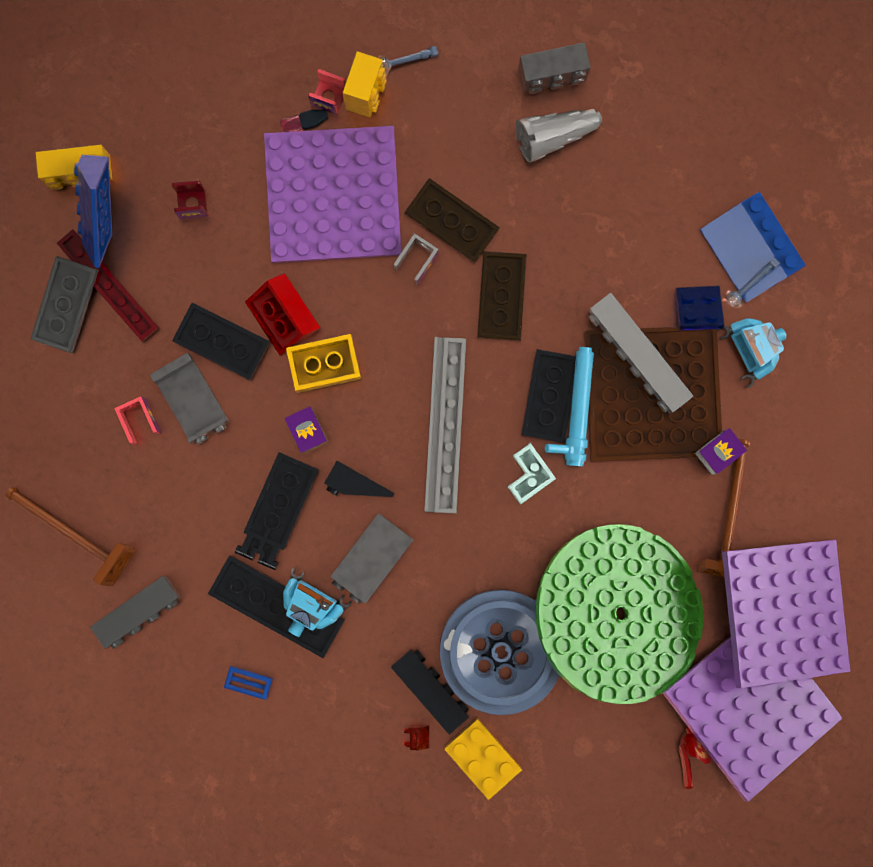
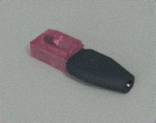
(304, 120)

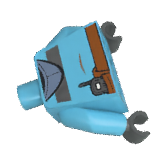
(758, 346)
(309, 606)

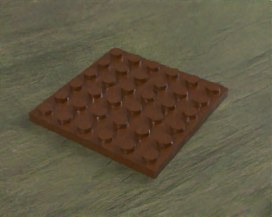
(627, 419)

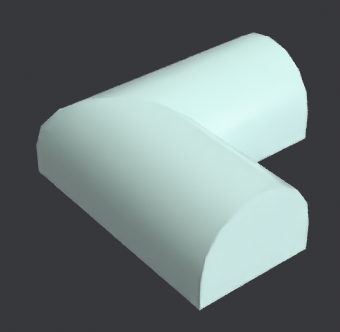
(536, 474)

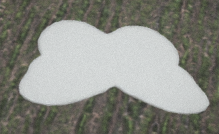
(462, 649)

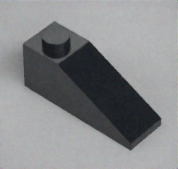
(349, 482)

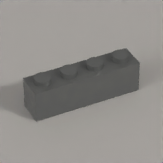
(135, 612)

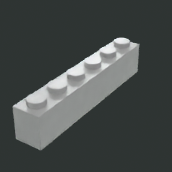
(640, 353)

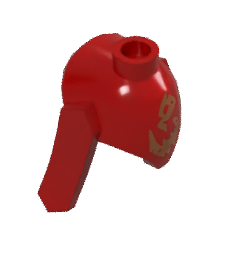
(691, 747)

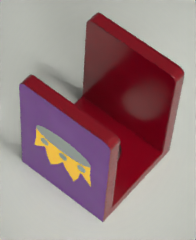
(187, 190)

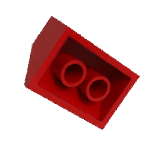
(282, 313)

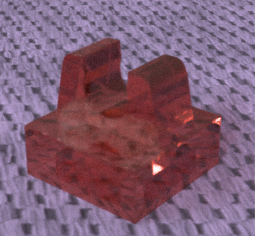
(418, 738)

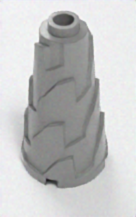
(553, 131)

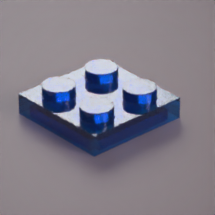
(699, 308)

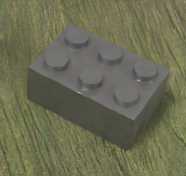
(554, 68)

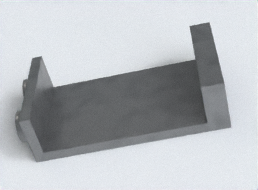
(190, 399)
(371, 559)

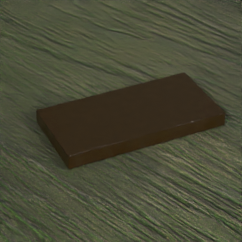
(451, 220)
(501, 296)

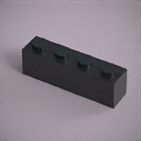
(430, 691)

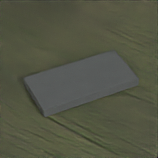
(64, 304)

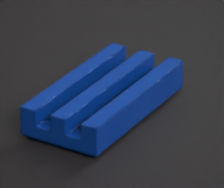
(266, 688)

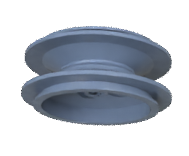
(487, 690)

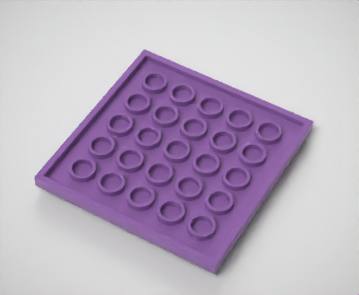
(332, 194)
(785, 612)
(749, 729)

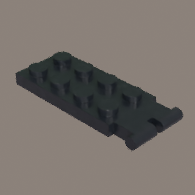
(277, 509)

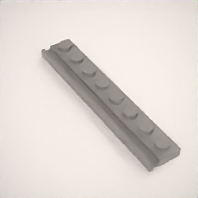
(445, 425)

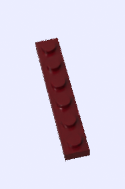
(110, 288)

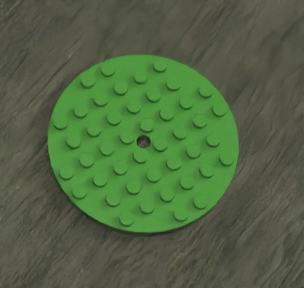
(579, 623)

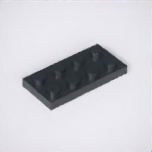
(221, 341)
(549, 396)

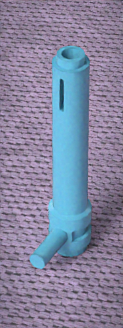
(577, 442)

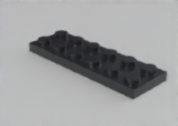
(262, 601)

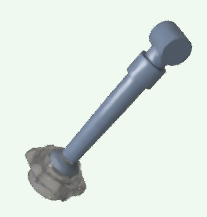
(423, 54)
(735, 298)

